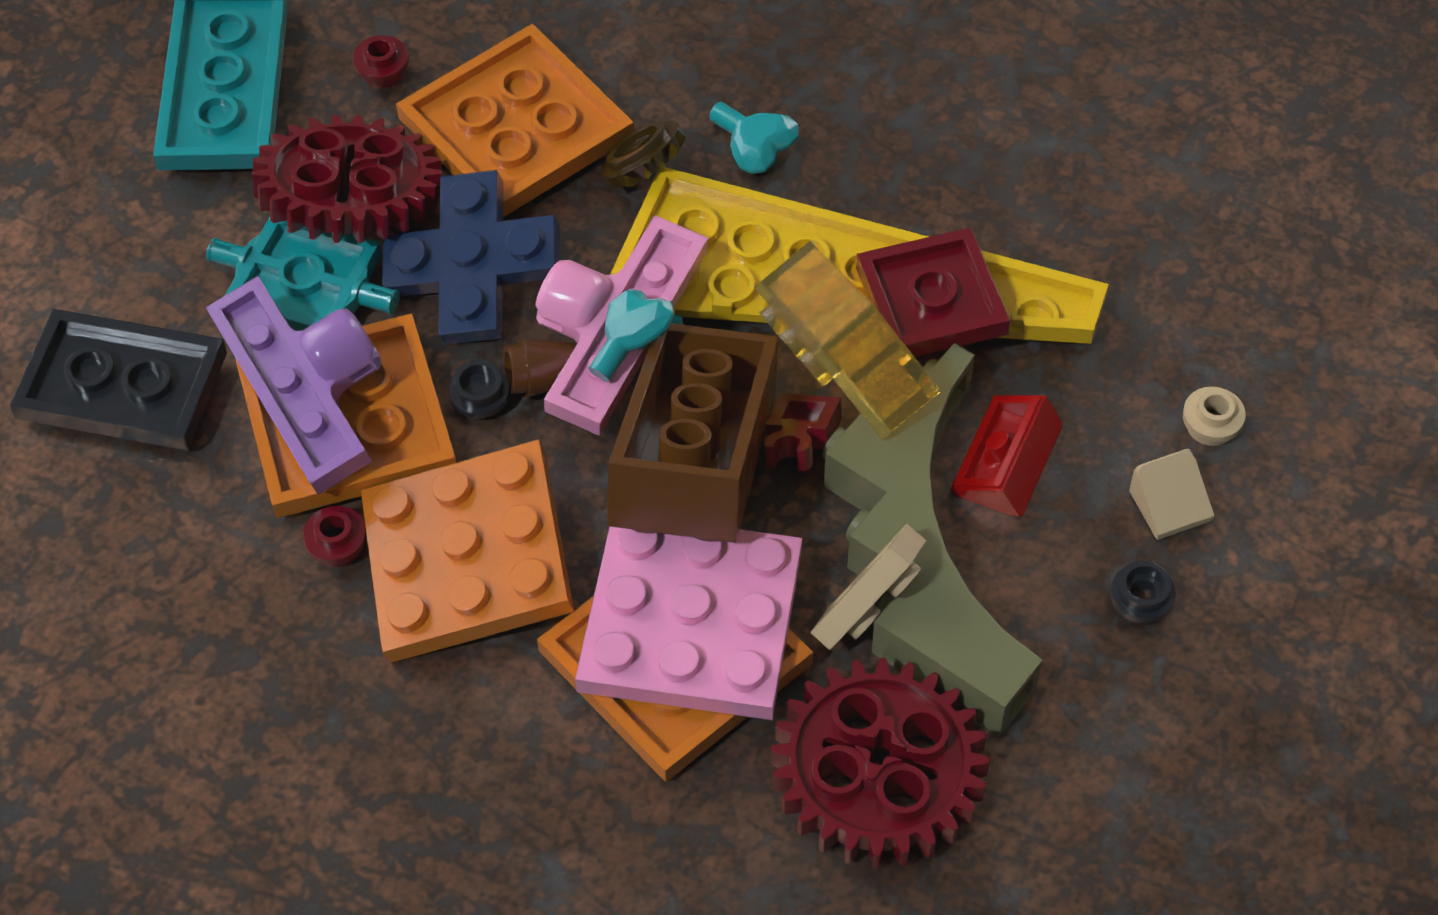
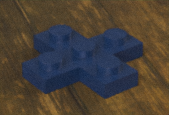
(471, 257)

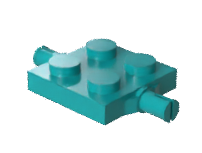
(307, 275)

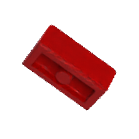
(1008, 453)

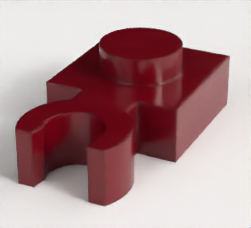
(799, 427)

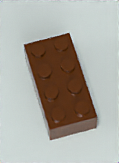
(693, 433)

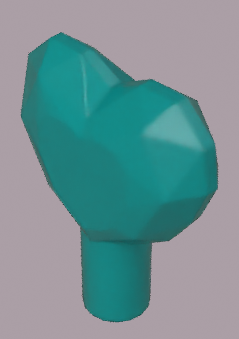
(755, 137)
(630, 326)

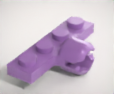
(301, 377)

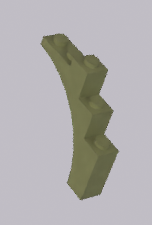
(935, 616)

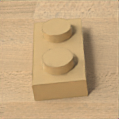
(855, 606)

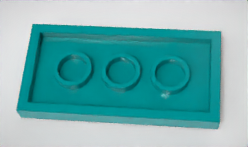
(220, 83)

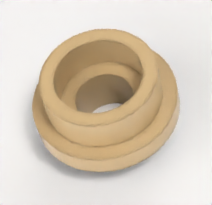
(1211, 428)

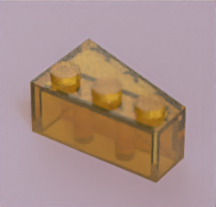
(844, 339)

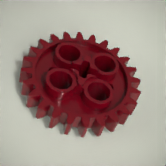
(306, 176)
(861, 812)

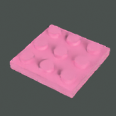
(691, 621)

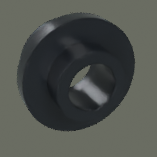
(1144, 577)

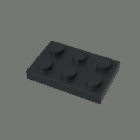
(119, 379)

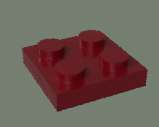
(934, 291)

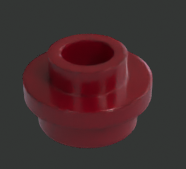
(381, 60)
(335, 550)

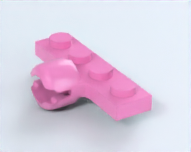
(576, 305)

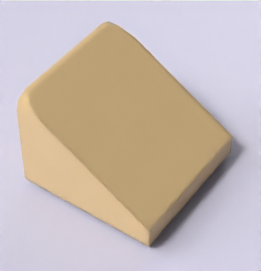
(1171, 494)

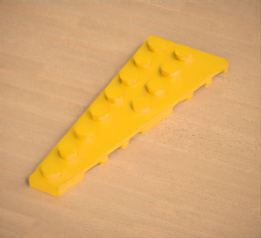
(759, 231)

